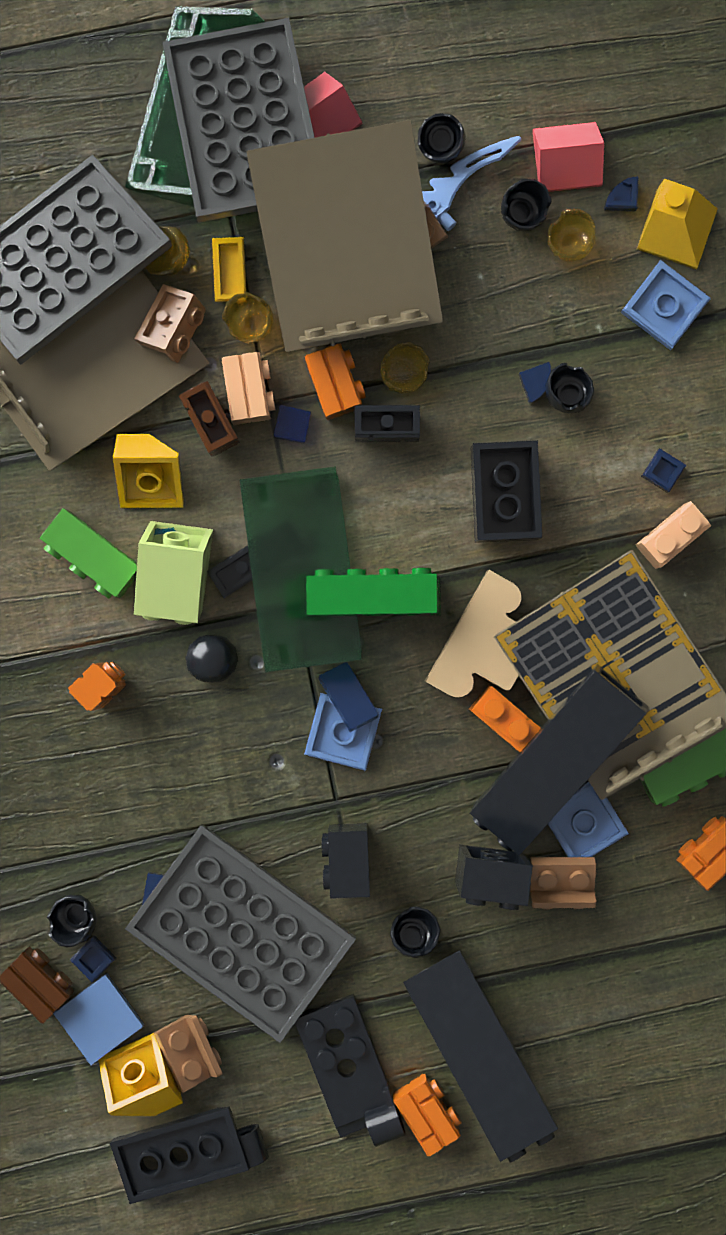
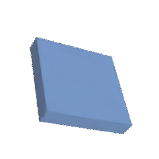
(665, 305)
(333, 741)
(586, 824)
(98, 1019)

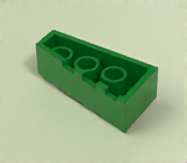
(373, 594)

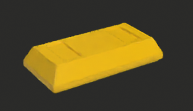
(228, 267)

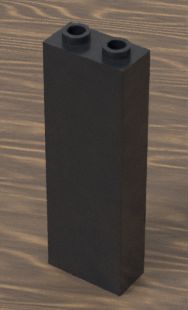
(558, 760)
(481, 1057)

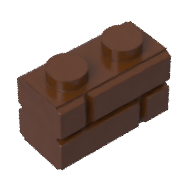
(209, 419)
(36, 984)

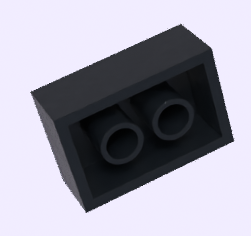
(506, 491)
(493, 876)

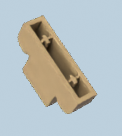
(473, 644)

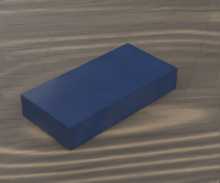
(348, 696)

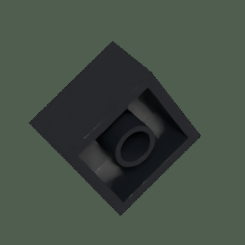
(348, 861)

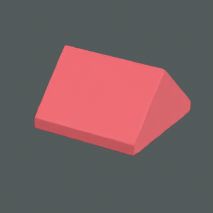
(330, 107)
(569, 156)

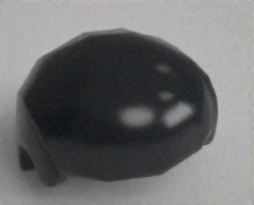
(441, 138)
(525, 204)
(569, 389)
(211, 658)
(72, 920)
(415, 932)

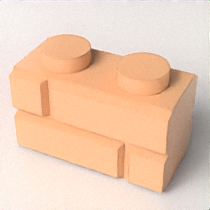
(247, 388)
(673, 535)

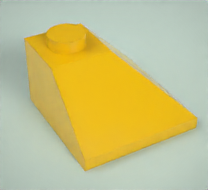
(678, 224)
(146, 473)
(138, 1080)

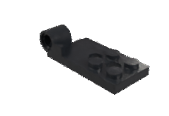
(353, 1098)
(212, 1146)

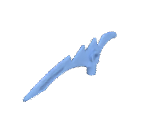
(446, 188)

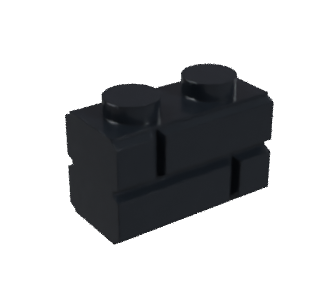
(387, 423)

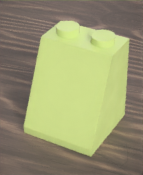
(172, 572)

